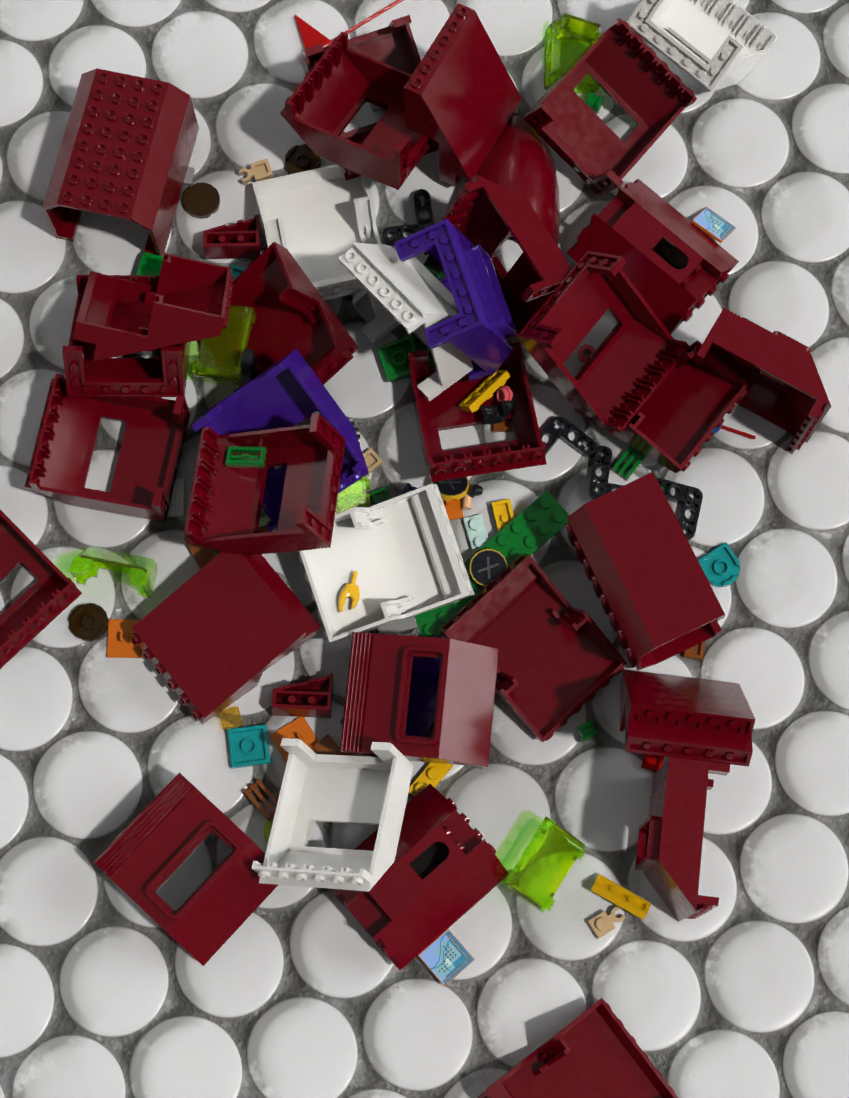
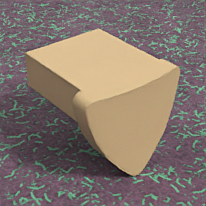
(372, 461)

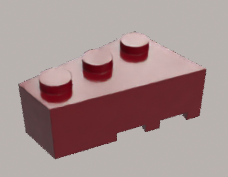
(234, 241)
(304, 699)

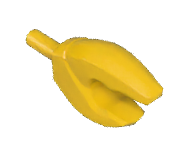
(351, 591)

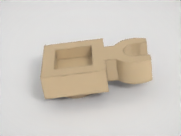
(259, 170)
(603, 923)

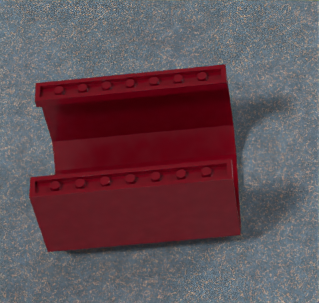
(123, 155)
(645, 572)

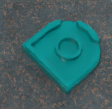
(720, 566)

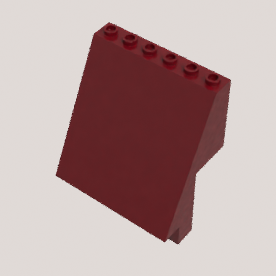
(461, 96)
(290, 316)
(140, 317)
(682, 409)
(223, 631)
(548, 650)
(685, 718)
(585, 1060)

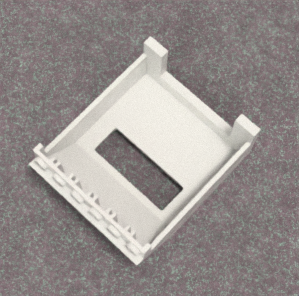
(705, 38)
(411, 297)
(339, 792)

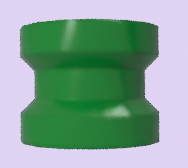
(594, 102)
(587, 731)

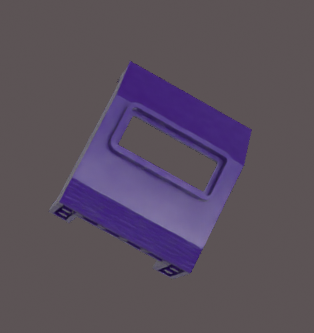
(484, 317)
(279, 400)

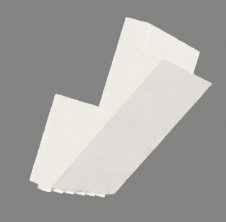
(317, 220)
(402, 561)

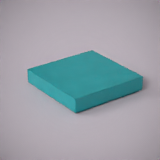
(248, 746)

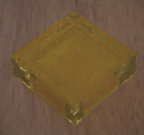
(231, 718)

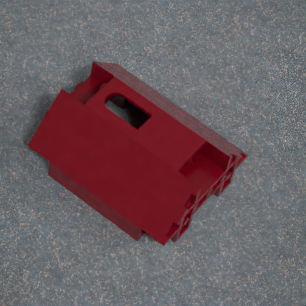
(632, 228)
(409, 912)

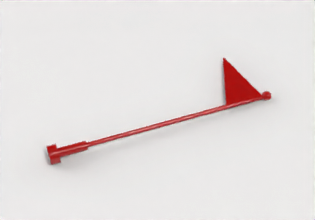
(313, 37)

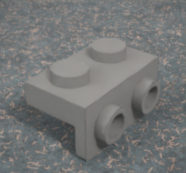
(403, 627)

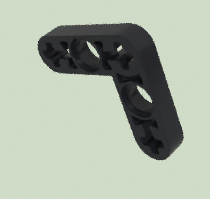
(412, 227)
(248, 365)
(558, 433)
(607, 487)
(684, 499)

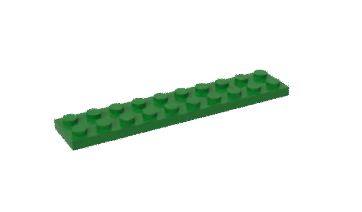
(522, 535)

